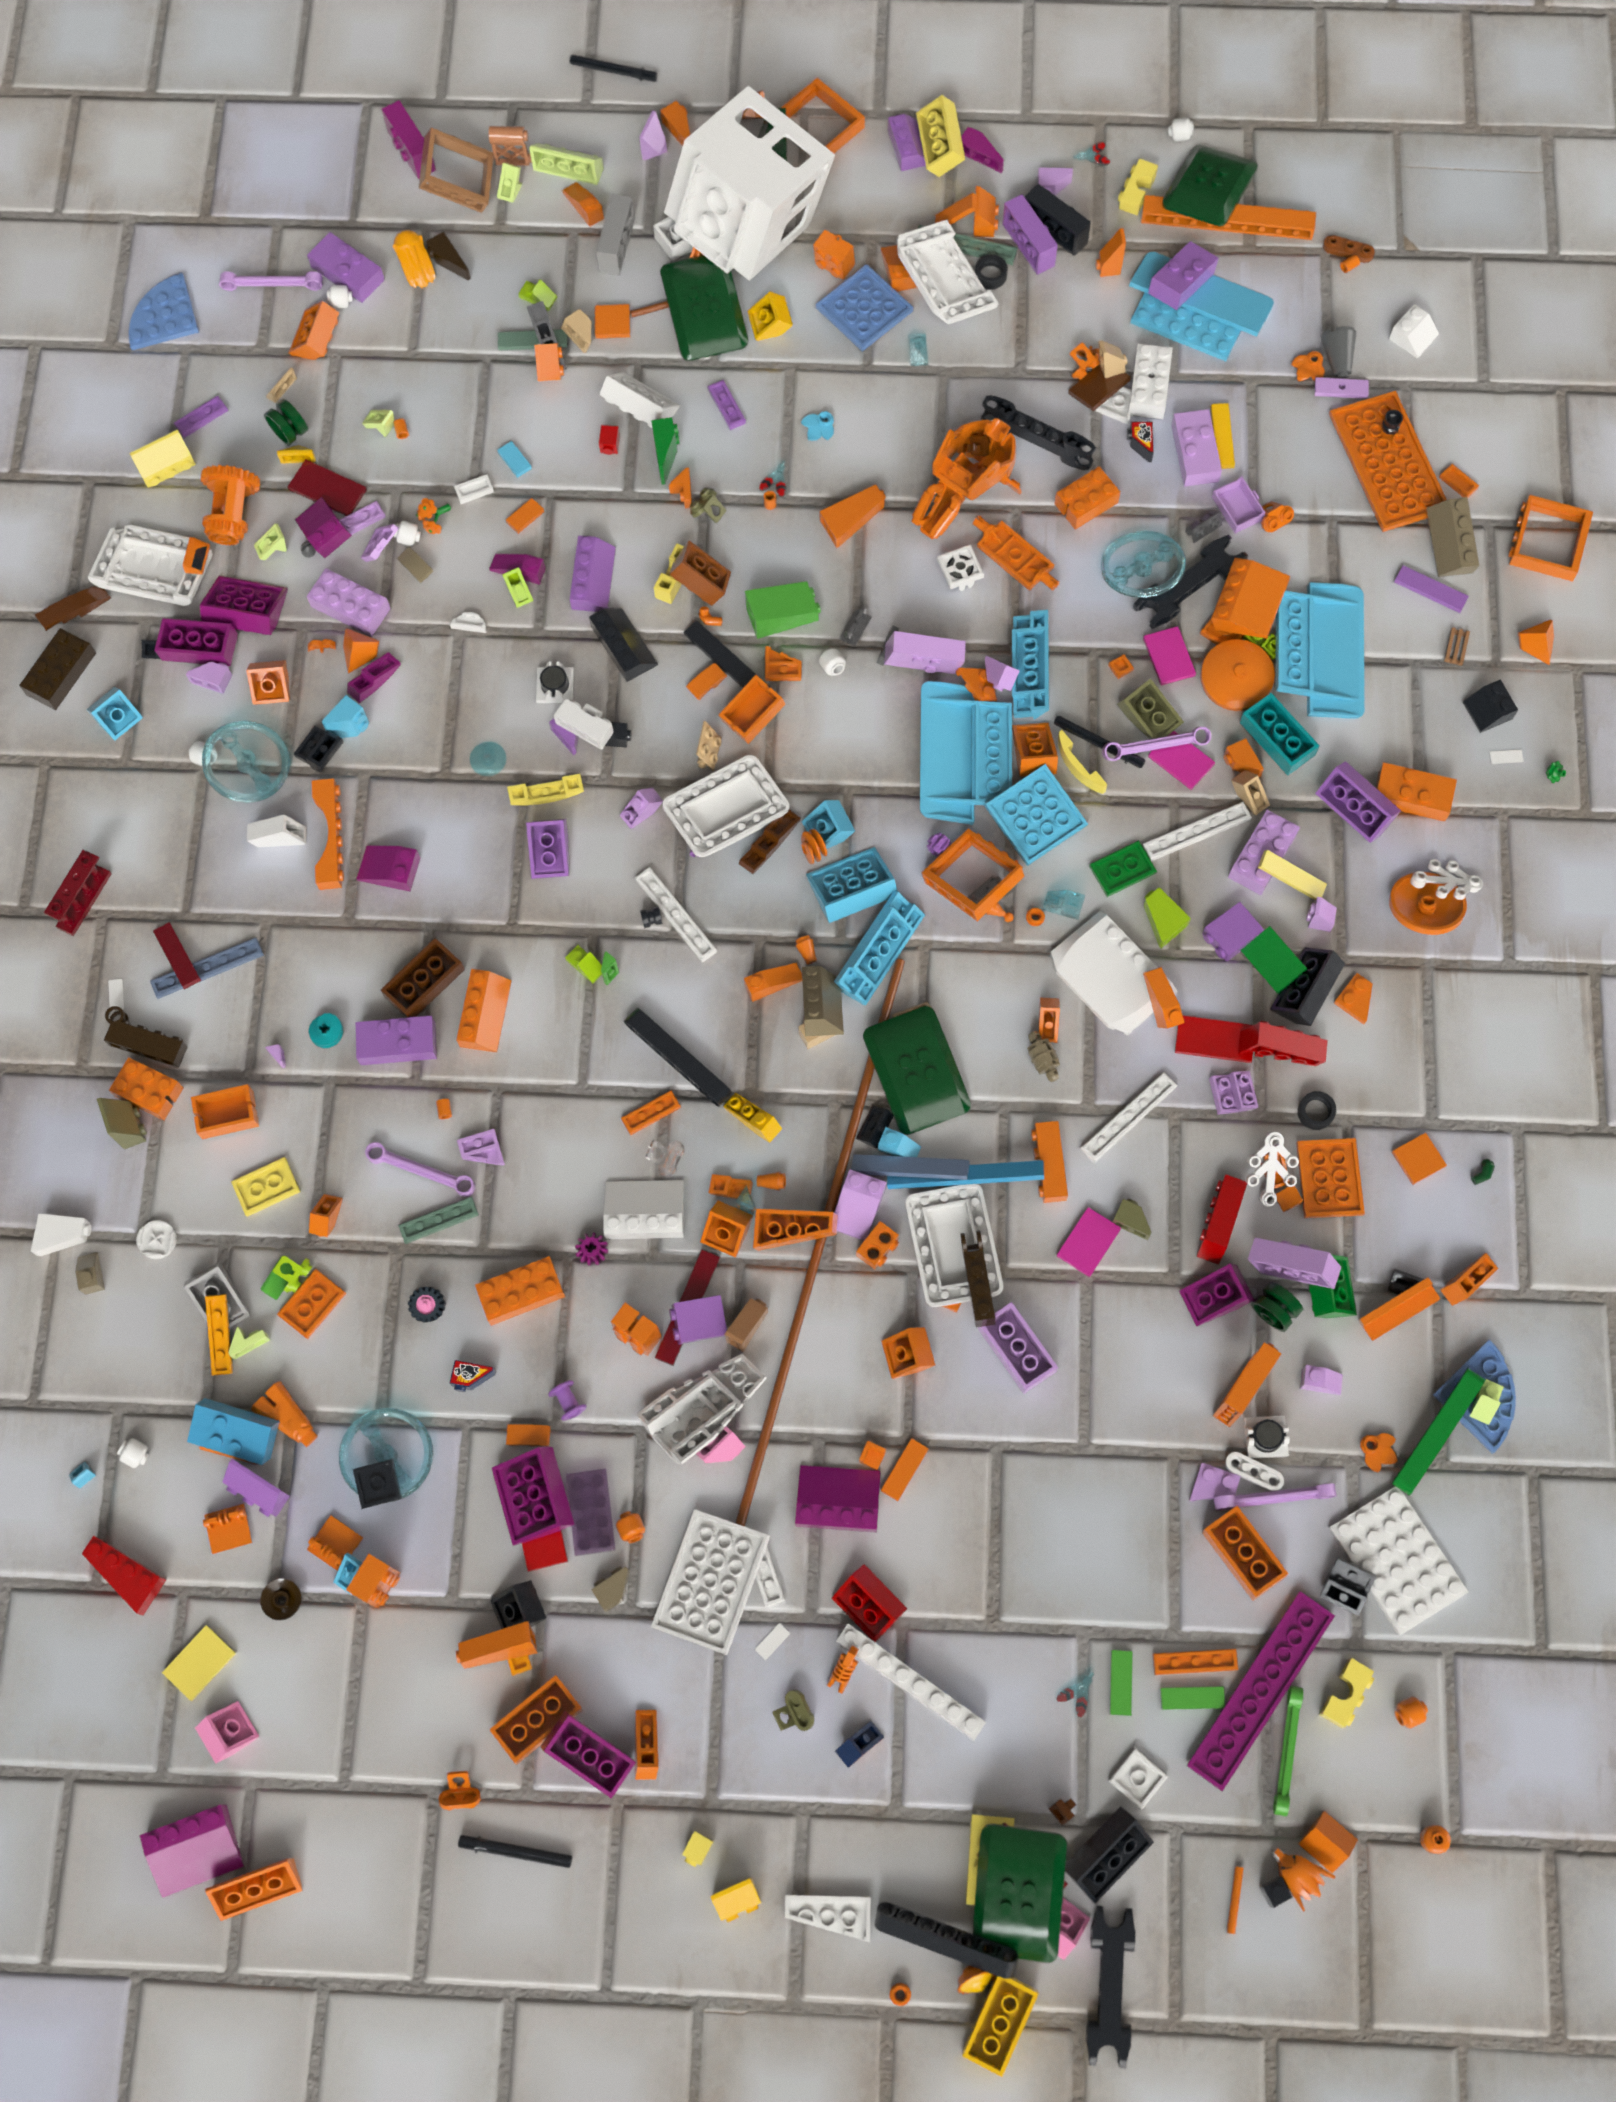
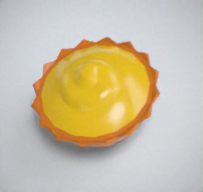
(973, 1980)

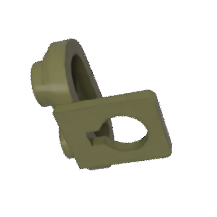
(707, 498)
(797, 1711)

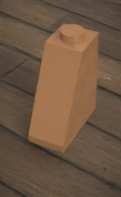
(746, 1324)

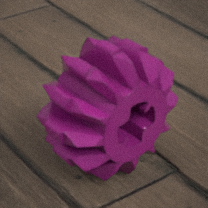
(586, 1244)

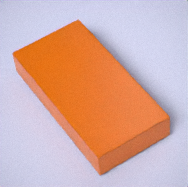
(1459, 481)
(525, 515)

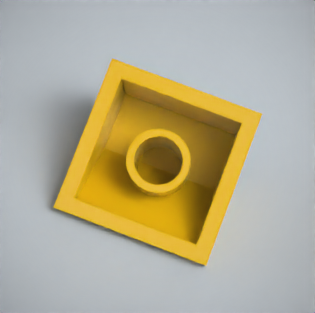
(770, 317)
(736, 1899)

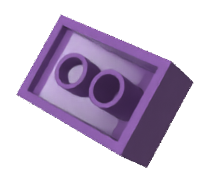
(548, 848)

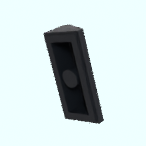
(874, 1126)
(1402, 1281)

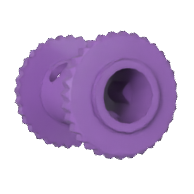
(567, 1400)

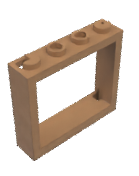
(448, 190)

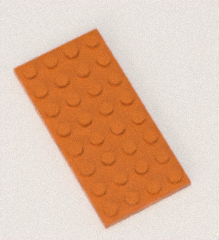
(1388, 466)

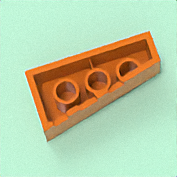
(788, 1227)

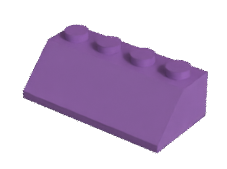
(592, 574)

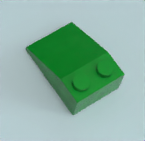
(666, 442)

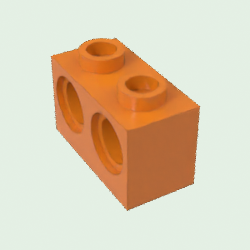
(873, 1242)

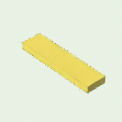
(1291, 875)

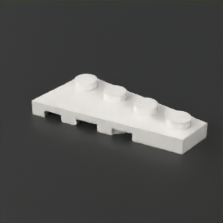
(833, 1913)

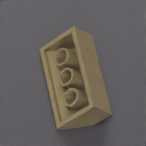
(1452, 537)
(821, 1002)

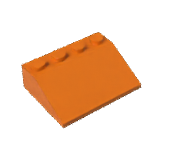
(1249, 599)

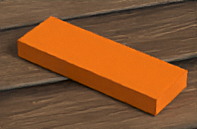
(958, 210)
(650, 1112)
(904, 1470)

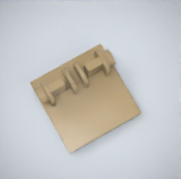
(708, 747)

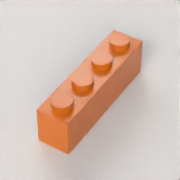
(1049, 1150)

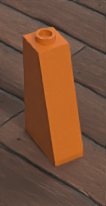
(851, 514)
(497, 1646)

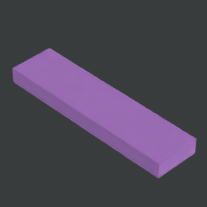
(1431, 589)

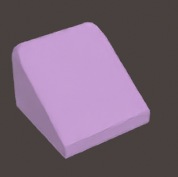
(277, 1053)

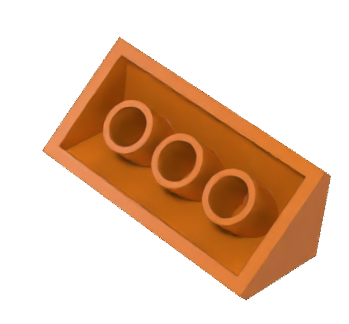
(255, 1889)

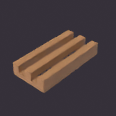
(1460, 633)

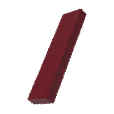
(176, 955)

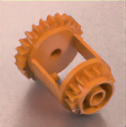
(229, 489)

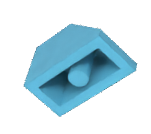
(897, 1144)

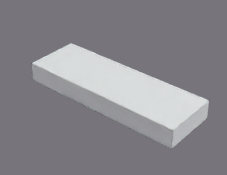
(768, 1582)

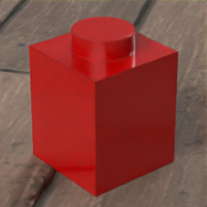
(609, 439)

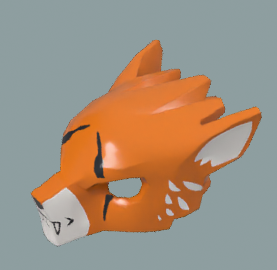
(1300, 1875)

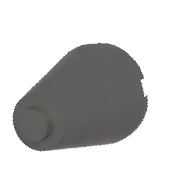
(1340, 350)

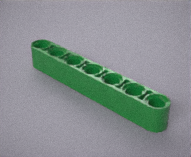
(1438, 1431)

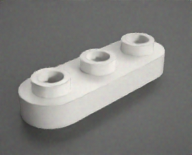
(1263, 1475)

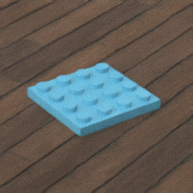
(1036, 815)

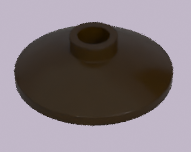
(271, 1595)

